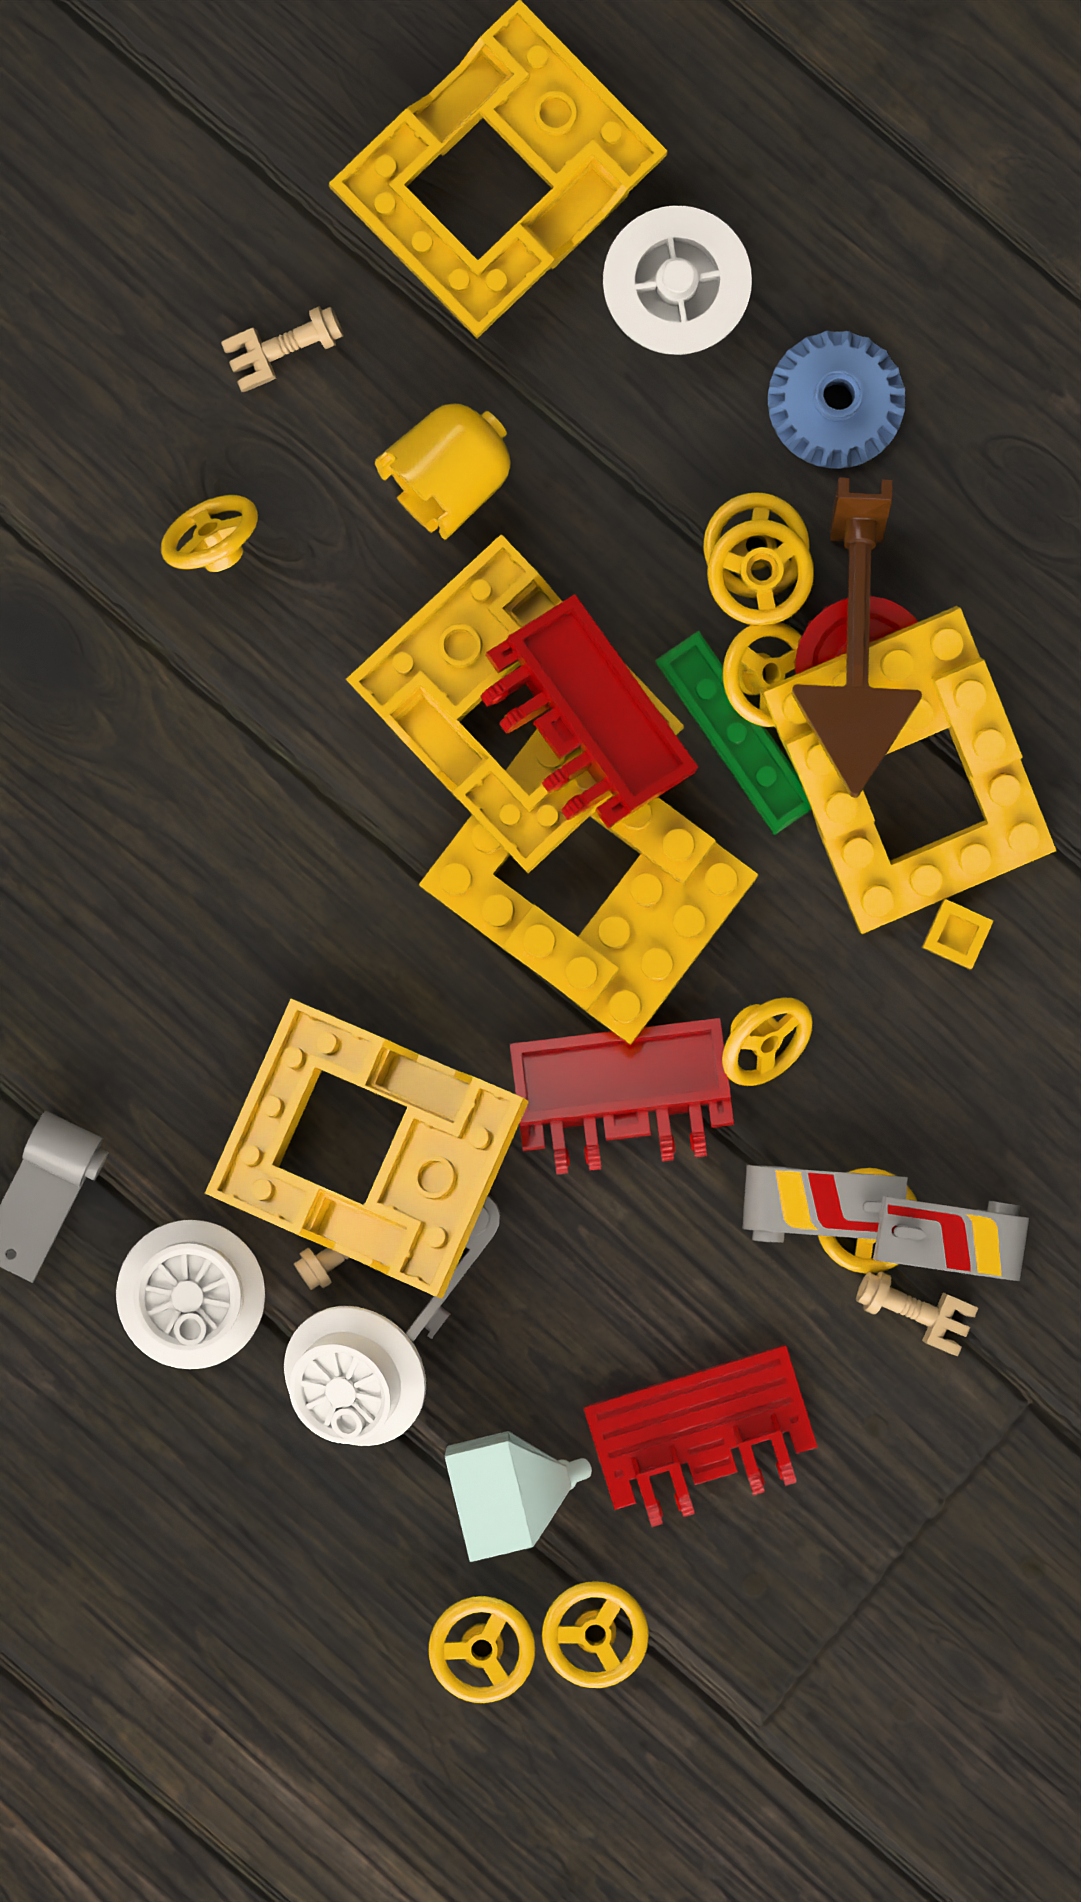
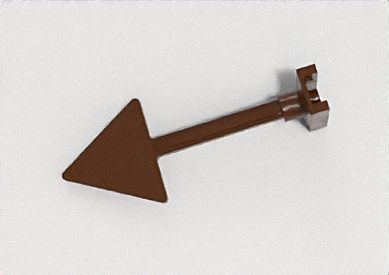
(856, 720)

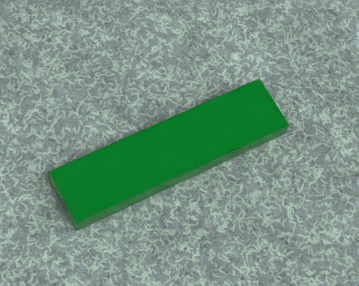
(741, 745)

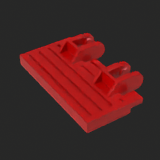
(593, 709)
(604, 1077)
(699, 1423)

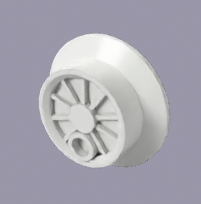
(677, 280)
(190, 1294)
(354, 1376)

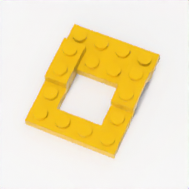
(552, 117)
(435, 676)
(956, 695)
(637, 938)
(432, 1172)

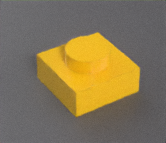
(957, 934)

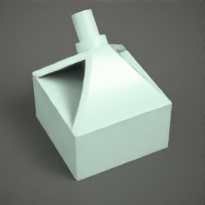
(507, 1491)

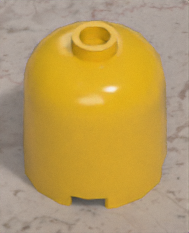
(448, 466)

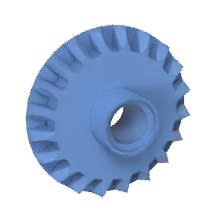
(829, 435)

